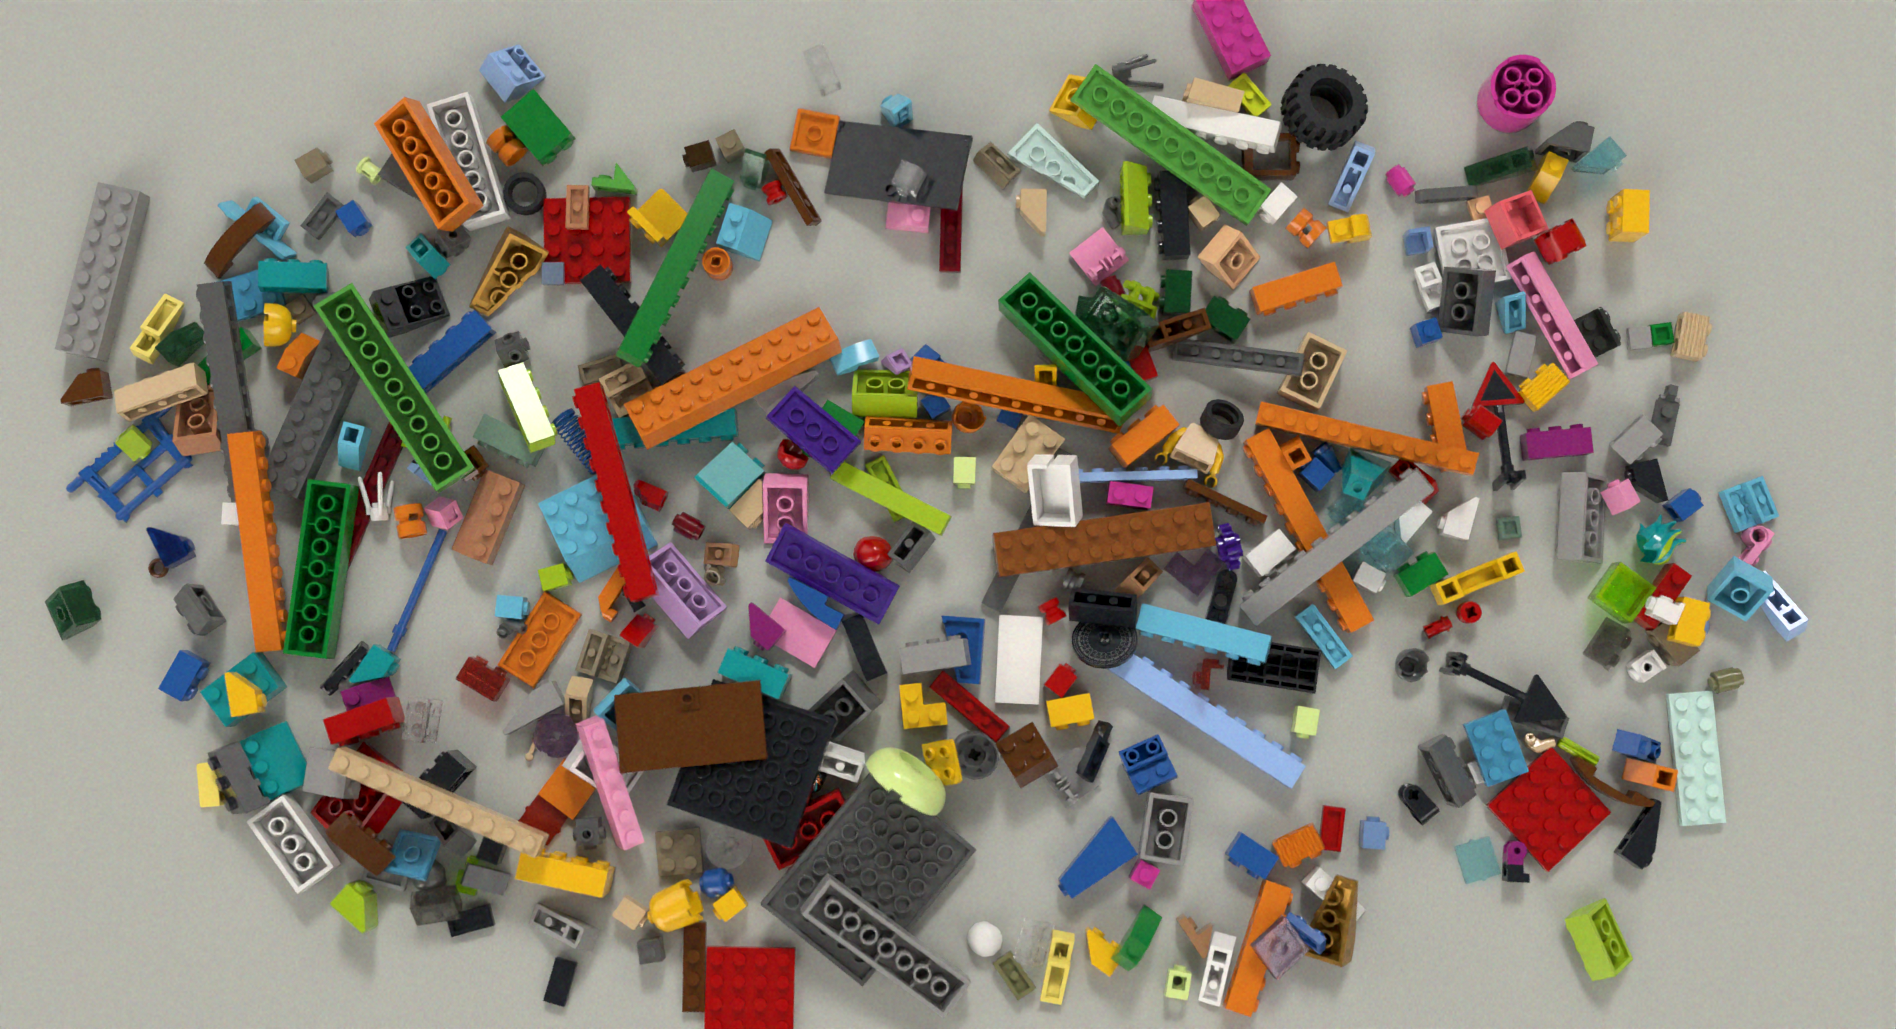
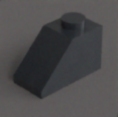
(1647, 480)

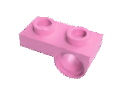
(1754, 548)

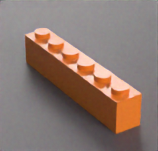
(1249, 969)

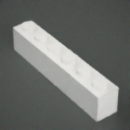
(1223, 125)

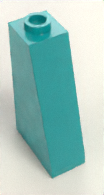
(1362, 473)

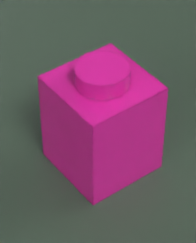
(1144, 873)

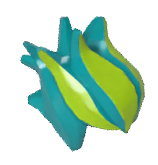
(1658, 541)

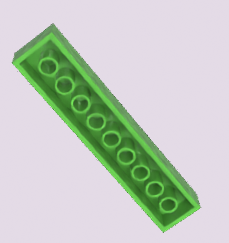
(394, 387)

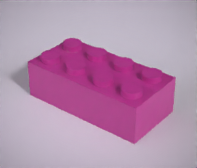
(1232, 35)

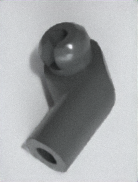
(509, 626)

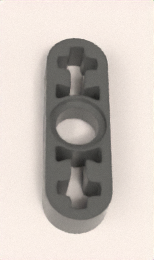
(1446, 194)

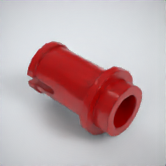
(1437, 627)

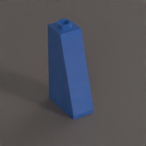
(1098, 858)

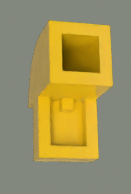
(1350, 229)

